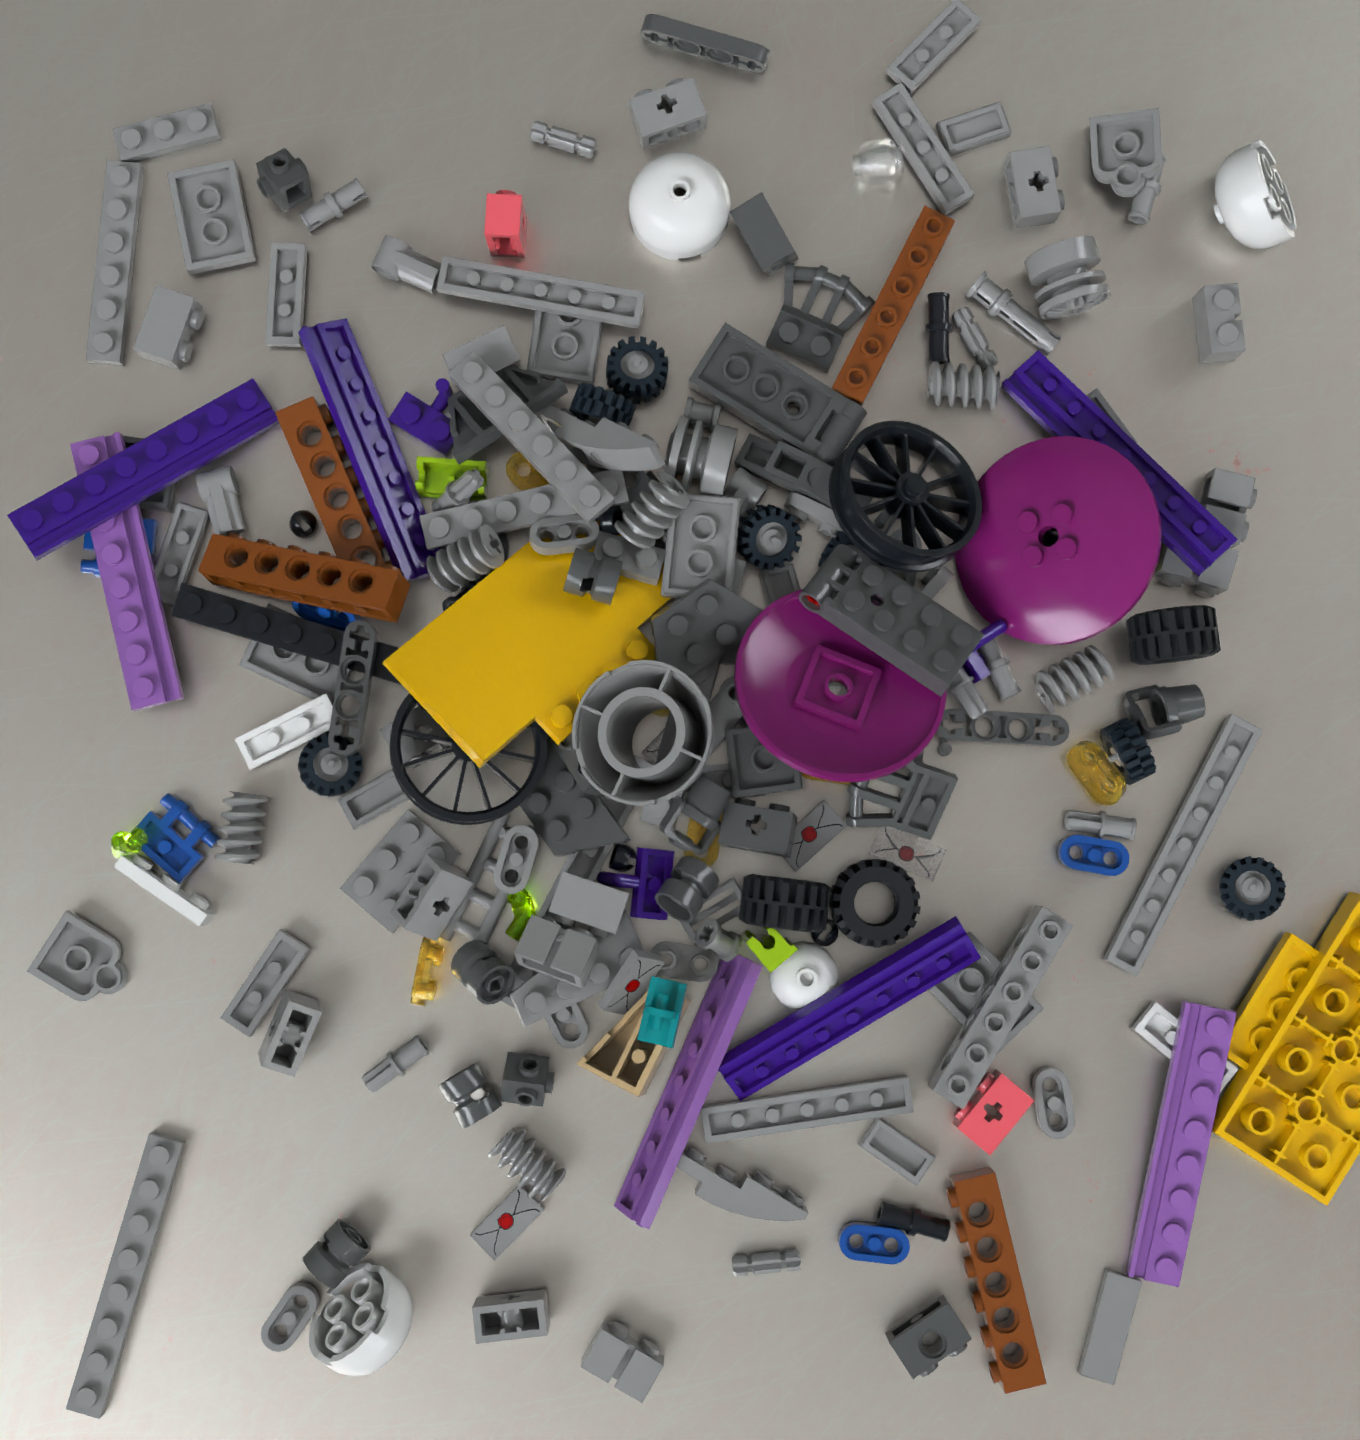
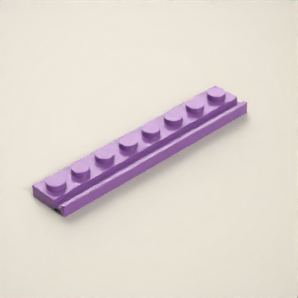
(132, 592)
(687, 1089)
(1181, 1143)

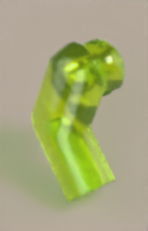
(124, 843)
(523, 909)

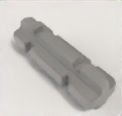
(563, 139)
(974, 338)
(766, 1263)

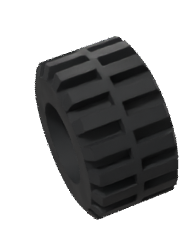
(1173, 634)
(784, 903)
(904, 908)

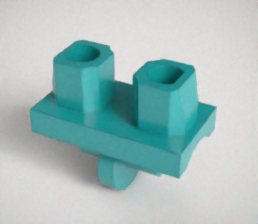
(662, 1012)

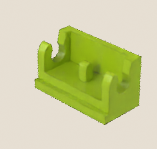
(438, 472)
(772, 950)

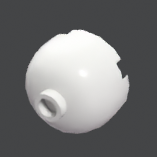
(804, 975)

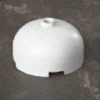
(1249, 198)
(679, 205)
(365, 1336)

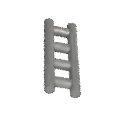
(494, 904)

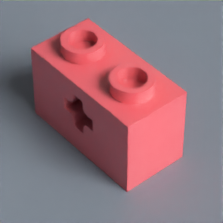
(505, 224)
(984, 1128)

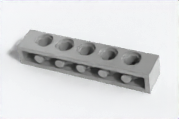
(999, 1006)

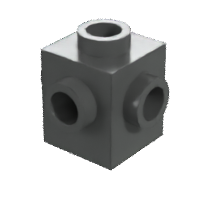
(284, 179)
(526, 1079)

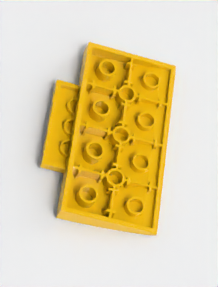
(522, 651)
(1300, 1060)

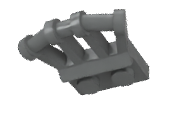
(805, 335)
(917, 806)

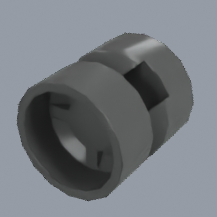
(593, 576)
(684, 891)
(483, 972)
(458, 1091)
(331, 1259)

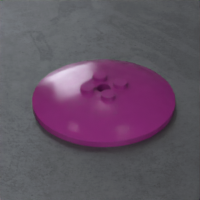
(1103, 546)
(788, 706)

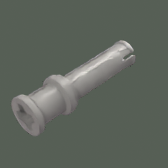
(1001, 304)

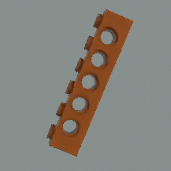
(893, 305)
(296, 424)
(381, 601)
(1024, 1367)

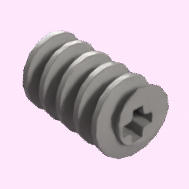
(963, 385)
(655, 513)
(466, 559)
(1072, 676)
(241, 828)
(528, 1164)

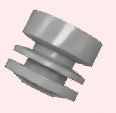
(1067, 277)
(701, 456)

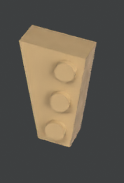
(625, 1059)

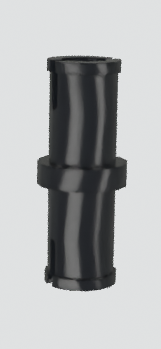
(938, 327)
(913, 1221)

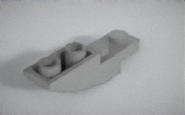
(605, 444)
(750, 1197)

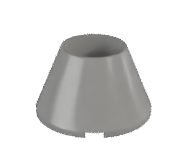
(608, 720)

